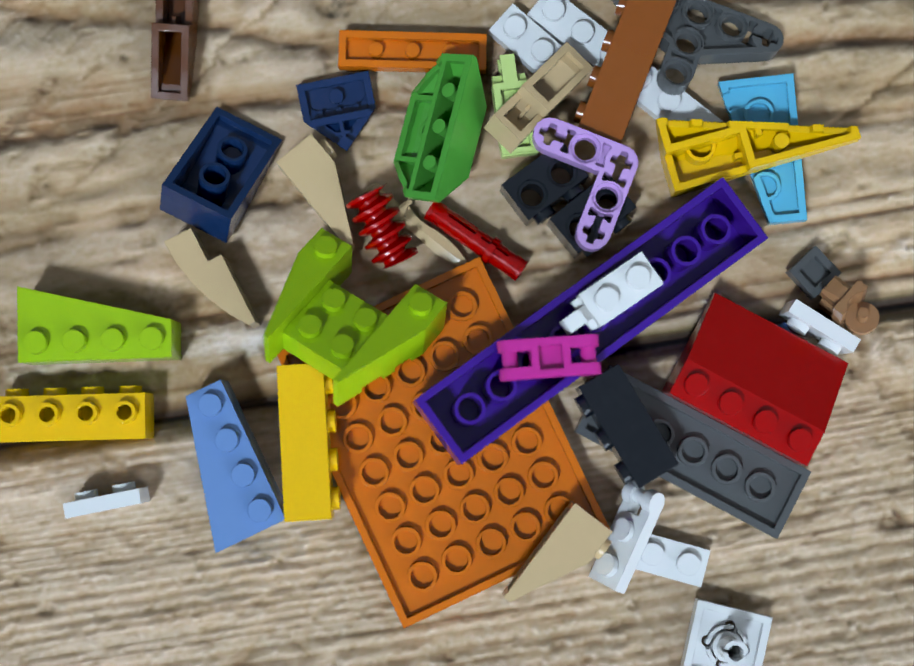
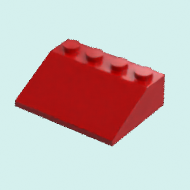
(758, 379)

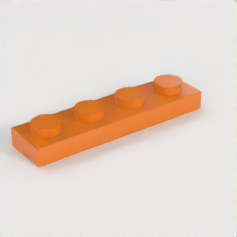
(405, 50)

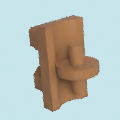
(848, 306)

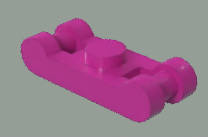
(549, 357)

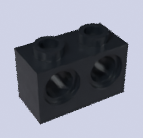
(538, 178)
(572, 212)

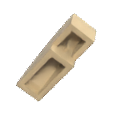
(538, 97)
(211, 276)

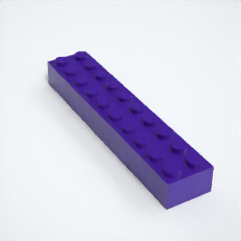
(686, 252)

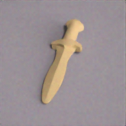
(430, 237)

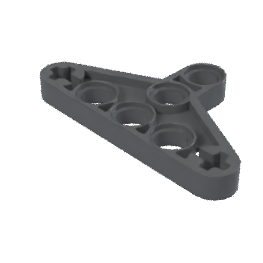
(711, 42)

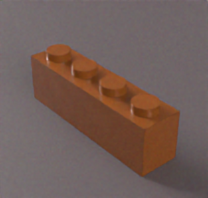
(625, 67)

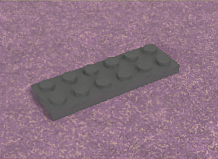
(720, 463)

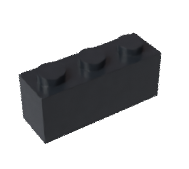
(625, 427)

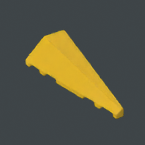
(702, 152)

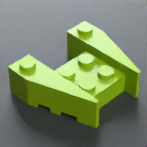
(339, 330)

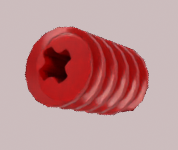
(381, 227)

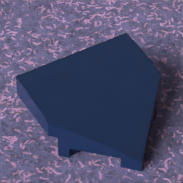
(338, 106)

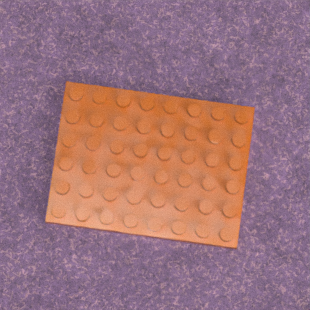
(425, 520)

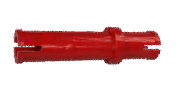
(488, 248)

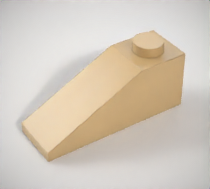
(318, 180)
(564, 548)

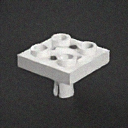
(726, 645)

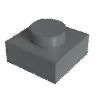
(812, 272)

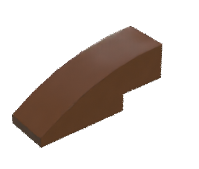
(173, 49)

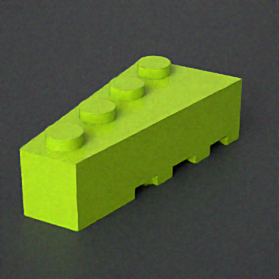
(80, 331)

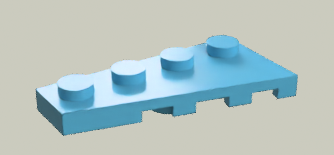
(770, 100)

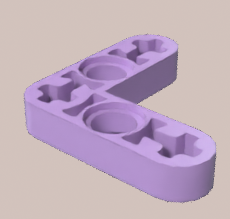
(598, 165)

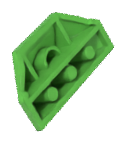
(441, 129)

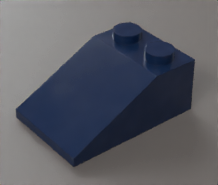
(219, 174)

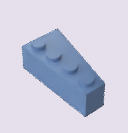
(233, 471)

